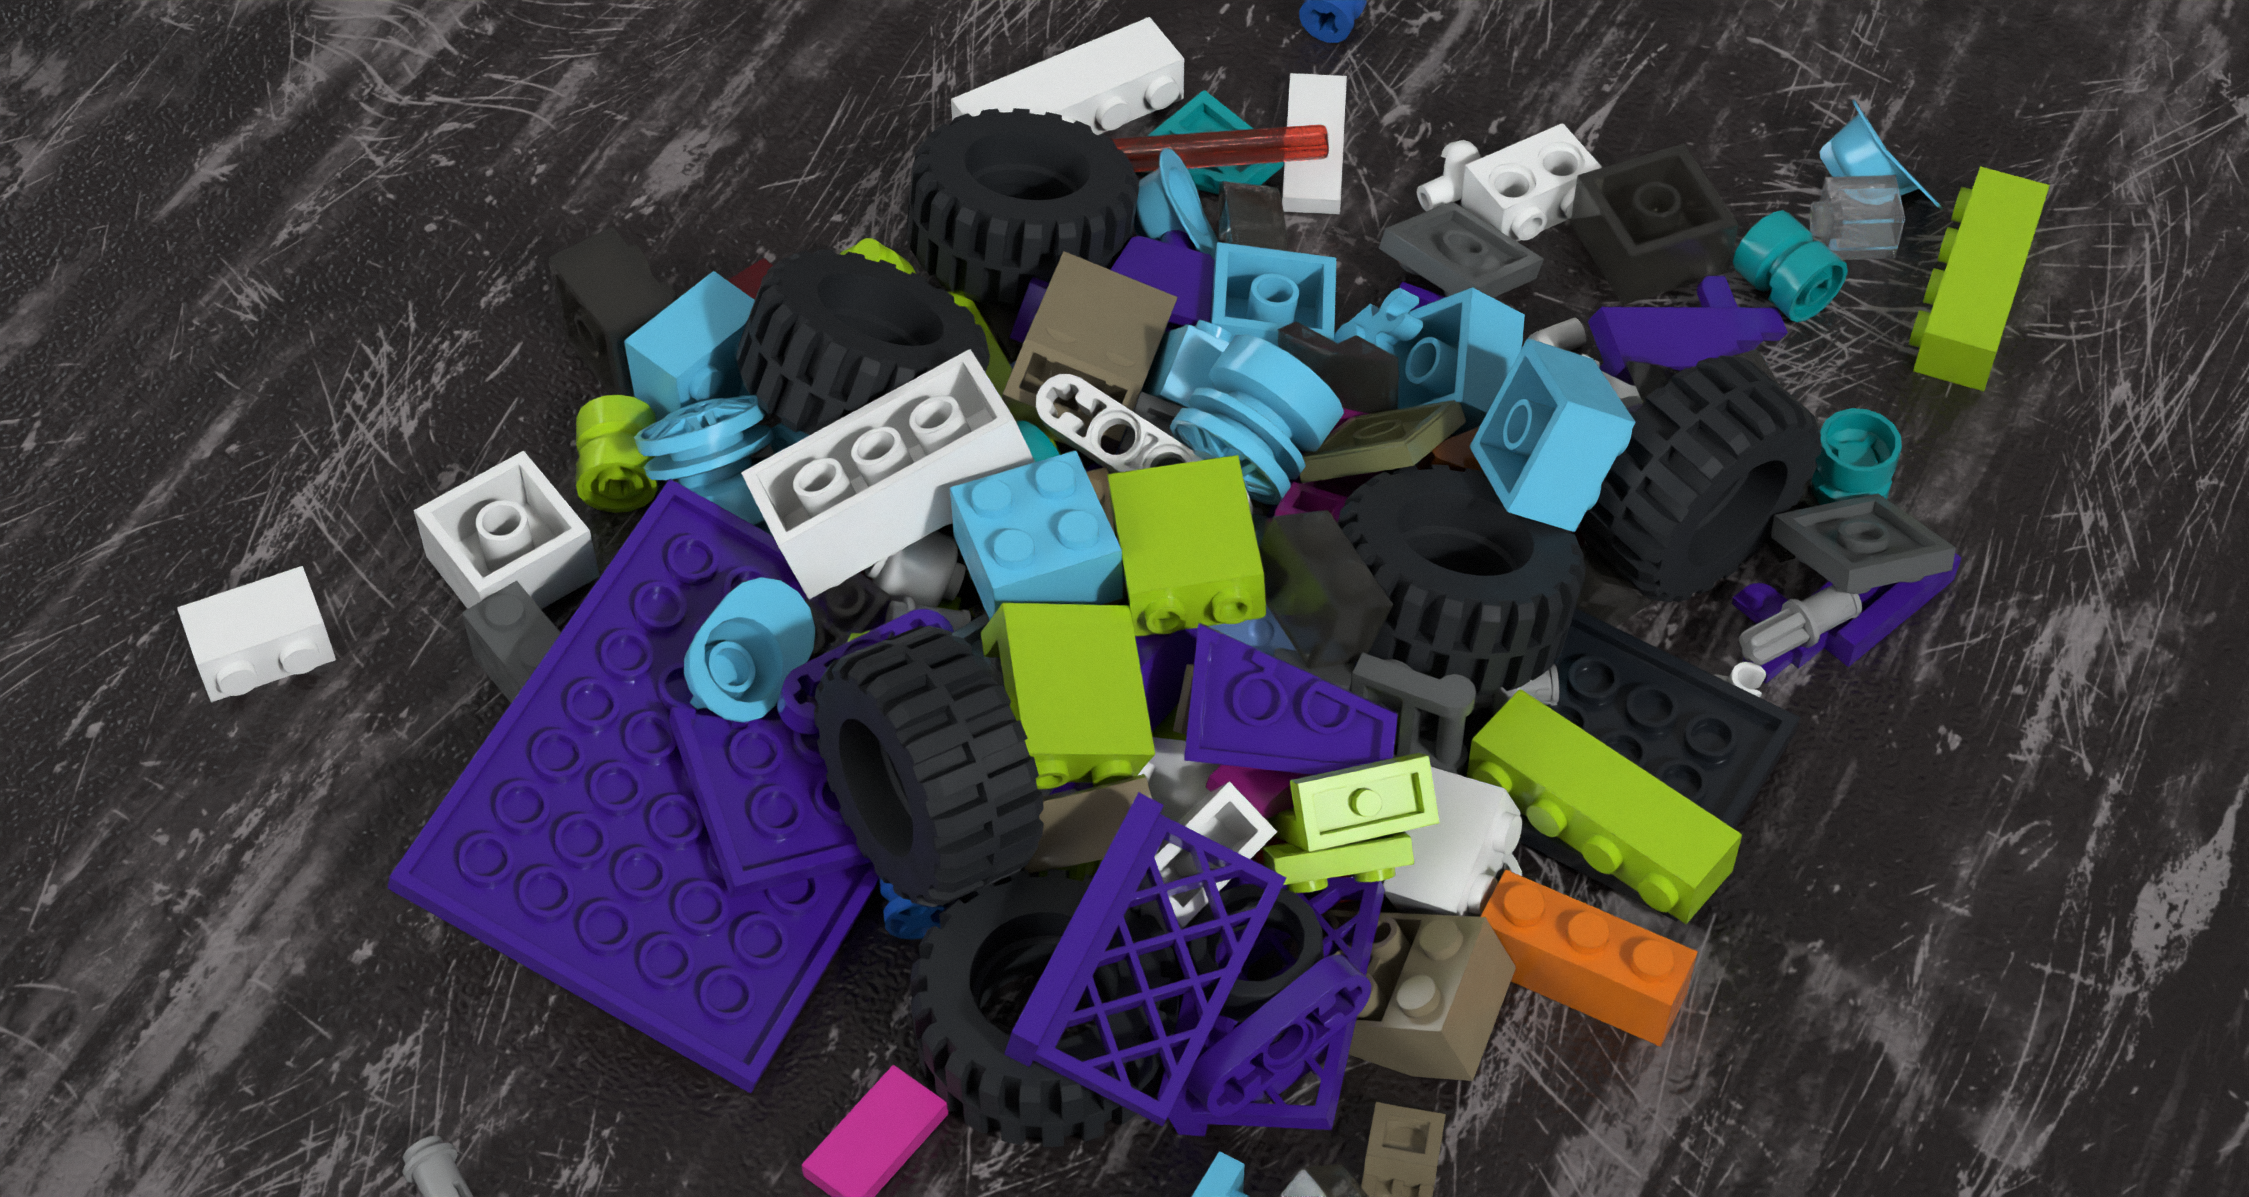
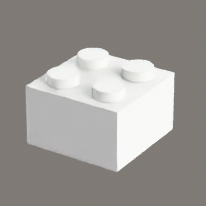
(505, 531)

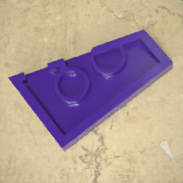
(1276, 715)

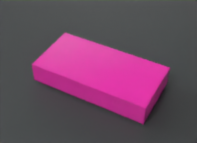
(875, 1137)

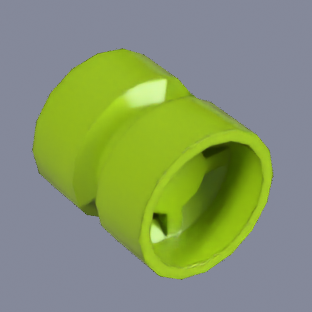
(609, 464)

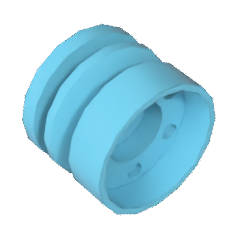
(1261, 411)
(709, 449)

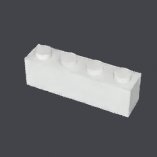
(1093, 83)

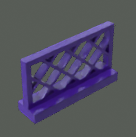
(1090, 933)
(1190, 1116)

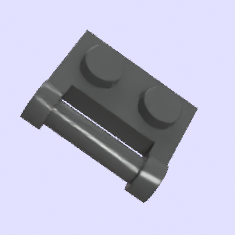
(1410, 692)

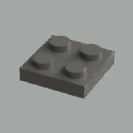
(1460, 252)
(1863, 543)

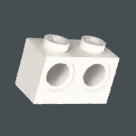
(1527, 183)

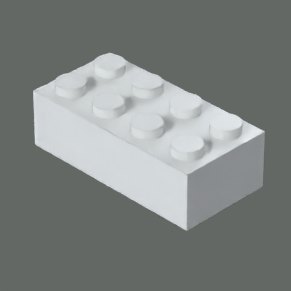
(884, 472)

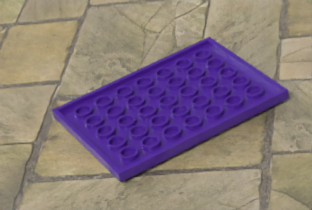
(584, 836)

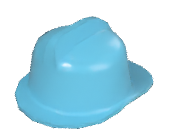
(1860, 152)
(1171, 202)
(749, 649)

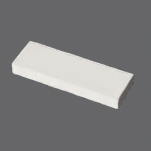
(1316, 184)

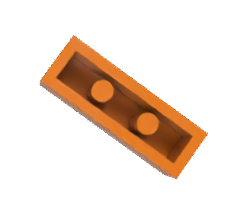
(1590, 958)

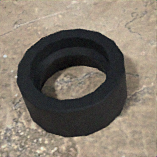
(1287, 915)

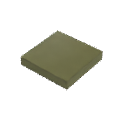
(1382, 441)

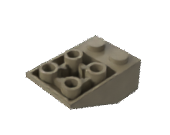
(1091, 328)
(1431, 993)

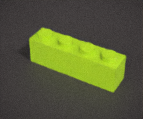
(1980, 278)
(1604, 806)

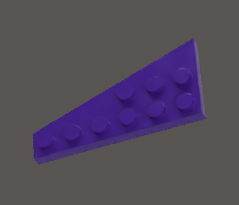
(763, 800)

